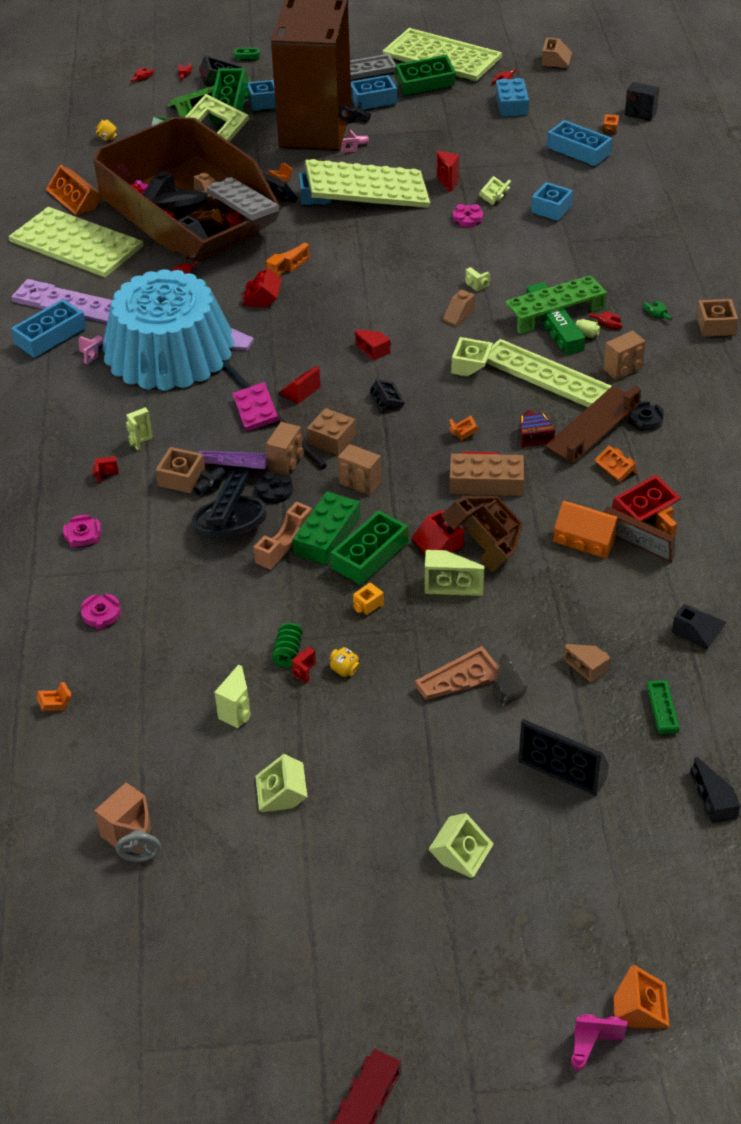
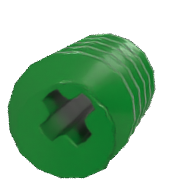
(287, 644)

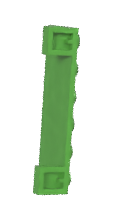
(183, 103)
(556, 298)

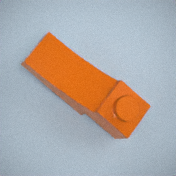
(289, 260)

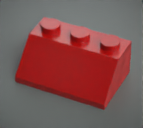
(645, 499)

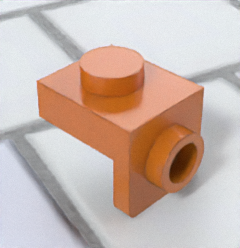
(610, 123)
(283, 174)
(464, 428)
(665, 521)
(54, 700)

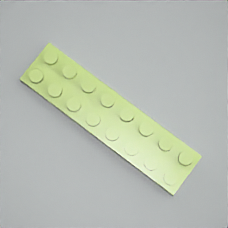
(546, 373)

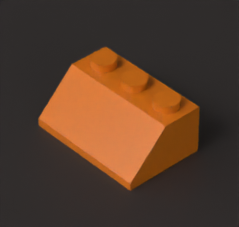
(585, 529)

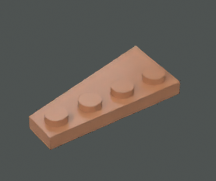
(464, 673)

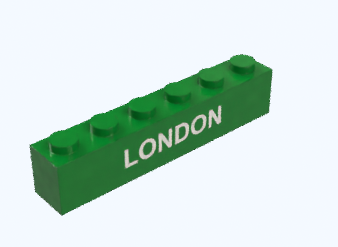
(560, 326)

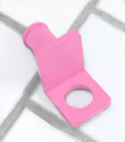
(353, 141)
(90, 347)

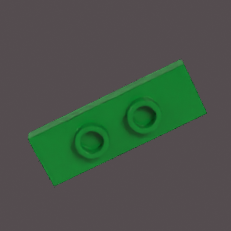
(662, 707)

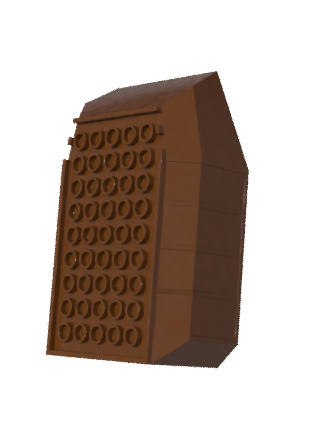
(185, 150)

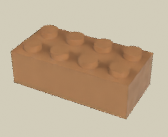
(487, 474)

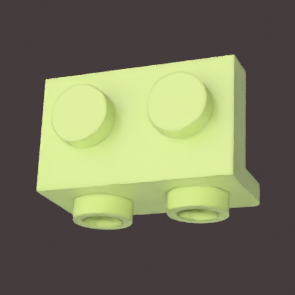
(494, 190)
(139, 427)

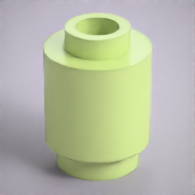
(588, 328)

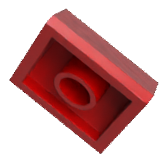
(447, 169)
(302, 386)

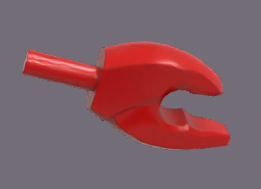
(184, 71)
(142, 74)
(503, 75)
(186, 268)
(608, 320)

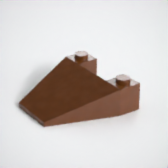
(489, 524)

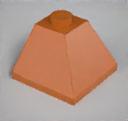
(641, 1000)

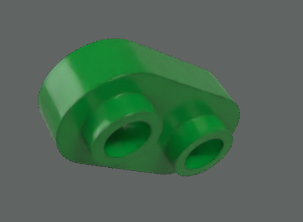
(246, 53)

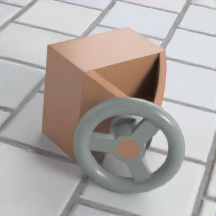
(126, 824)

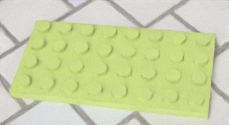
(467, 59)
(366, 183)
(76, 241)

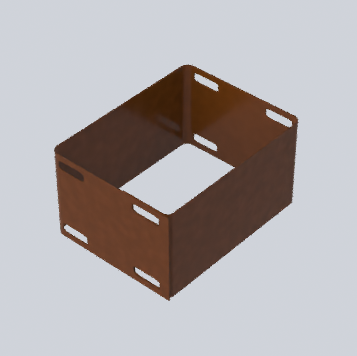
(311, 73)

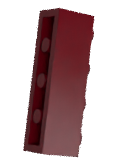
(369, 1090)

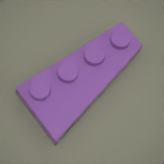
(241, 459)

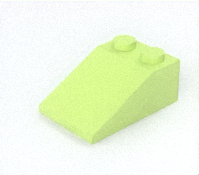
(452, 574)

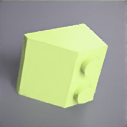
(470, 356)
(233, 699)
(281, 785)
(461, 845)

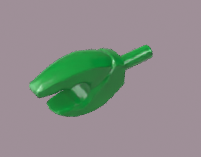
(657, 310)

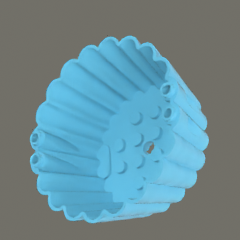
(166, 331)

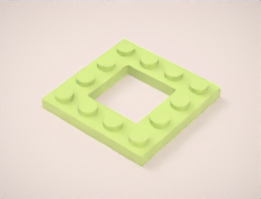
(234, 117)

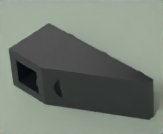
(718, 796)

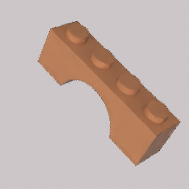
(270, 550)

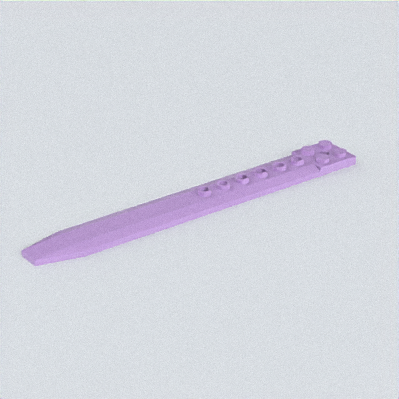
(95, 308)

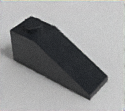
(159, 184)

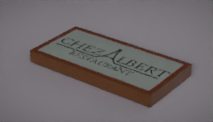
(643, 535)

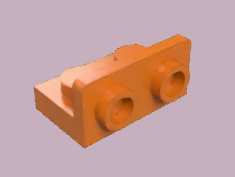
(615, 463)

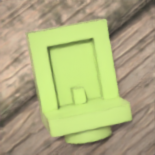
(476, 280)

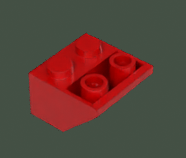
(262, 289)
(436, 535)

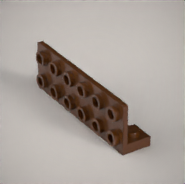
(594, 423)

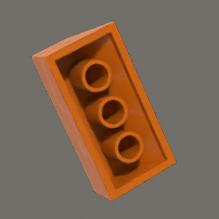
(73, 191)

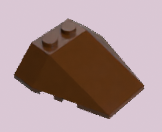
(210, 213)

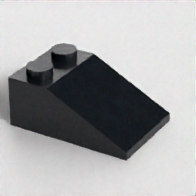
(209, 69)

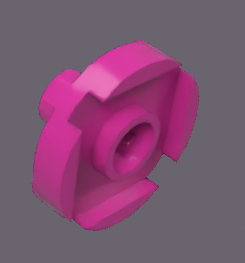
(467, 215)
(89, 536)
(104, 618)

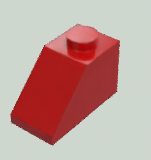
(373, 343)

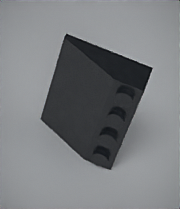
(562, 758)

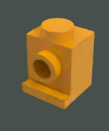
(368, 599)

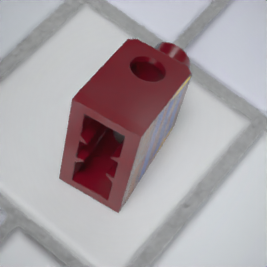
(535, 429)

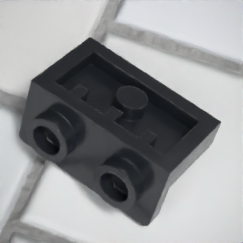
(386, 394)

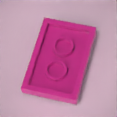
(255, 407)

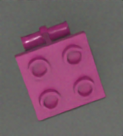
(590, 1028)

